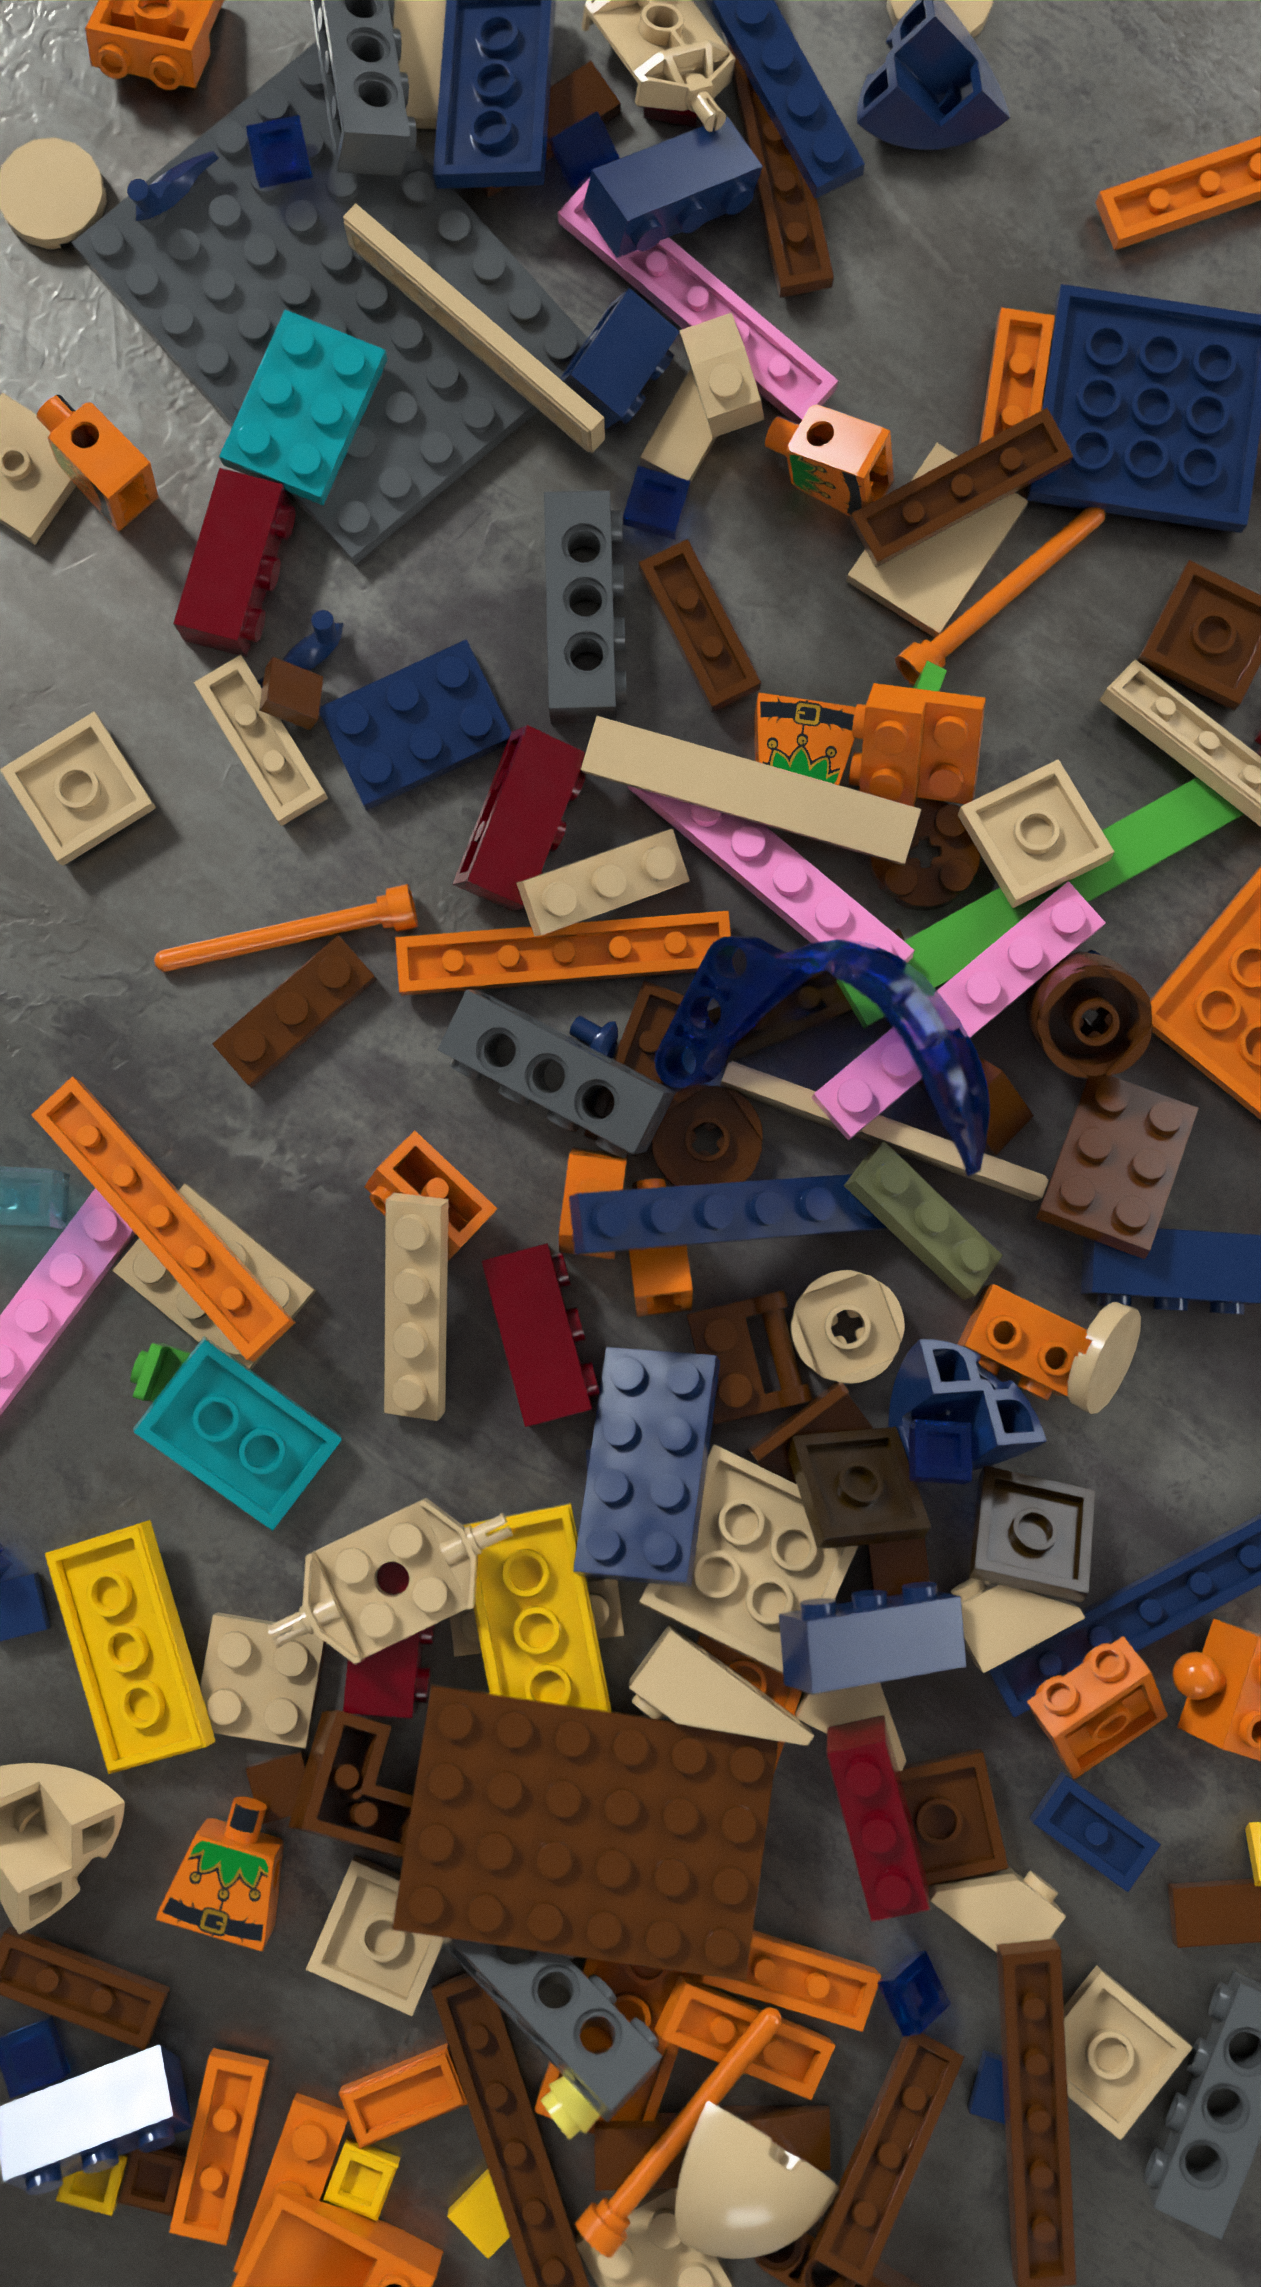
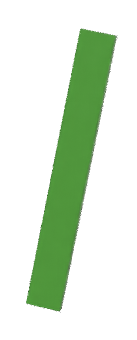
(1138, 843)

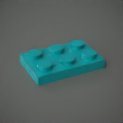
(304, 407)
(237, 1433)

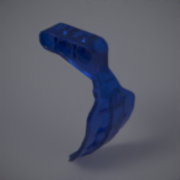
(900, 992)

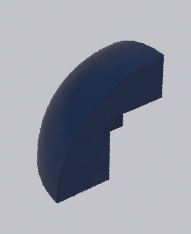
(933, 84)
(950, 1385)

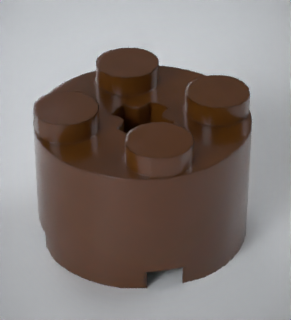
(1082, 1046)

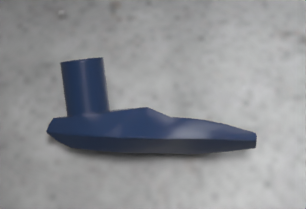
(168, 187)
(316, 646)
(597, 1037)

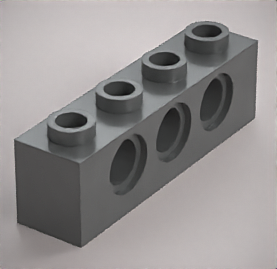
(364, 85)
(572, 522)
(637, 1099)
(603, 2078)
(1209, 2193)

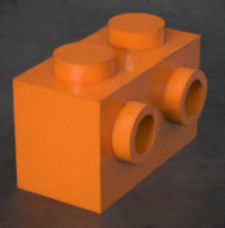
(422, 1171)
(1024, 1341)

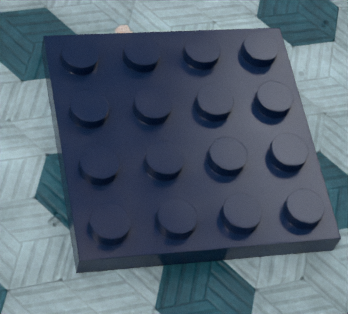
(1154, 408)

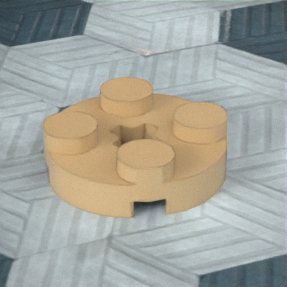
(860, 1297)

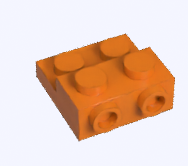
(152, 39)
(917, 744)
(1098, 1706)

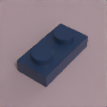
(1094, 1831)

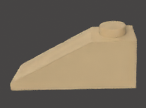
(703, 1692)

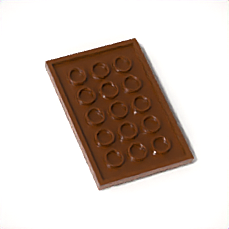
(586, 1833)

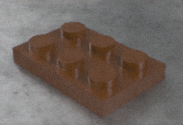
(1118, 1164)

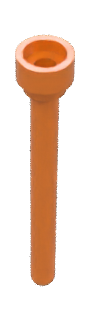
(913, 658)
(391, 910)
(605, 2223)

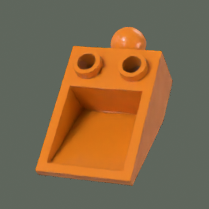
(1223, 1690)
(330, 2246)

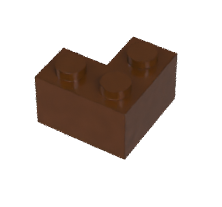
(340, 1789)

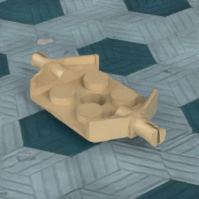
(668, 53)
(342, 1587)

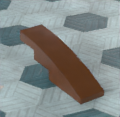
(623, 2144)

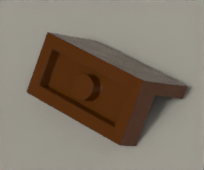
(826, 1413)

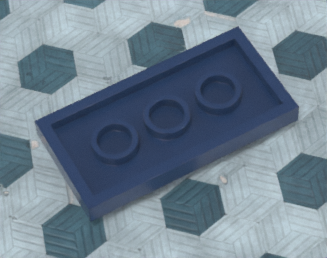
(494, 93)
(647, 1466)

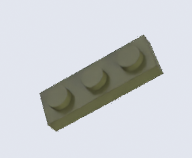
(923, 1220)

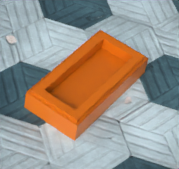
(403, 2095)

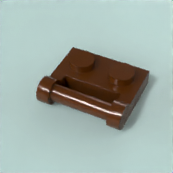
(739, 1387)

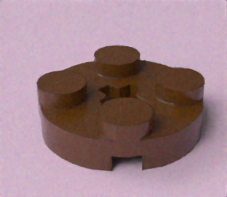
(948, 873)
(713, 1109)

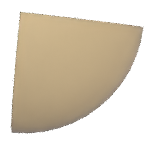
(48, 1835)
(744, 2191)

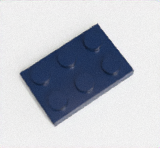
(416, 724)

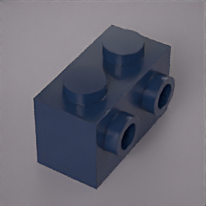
(620, 357)

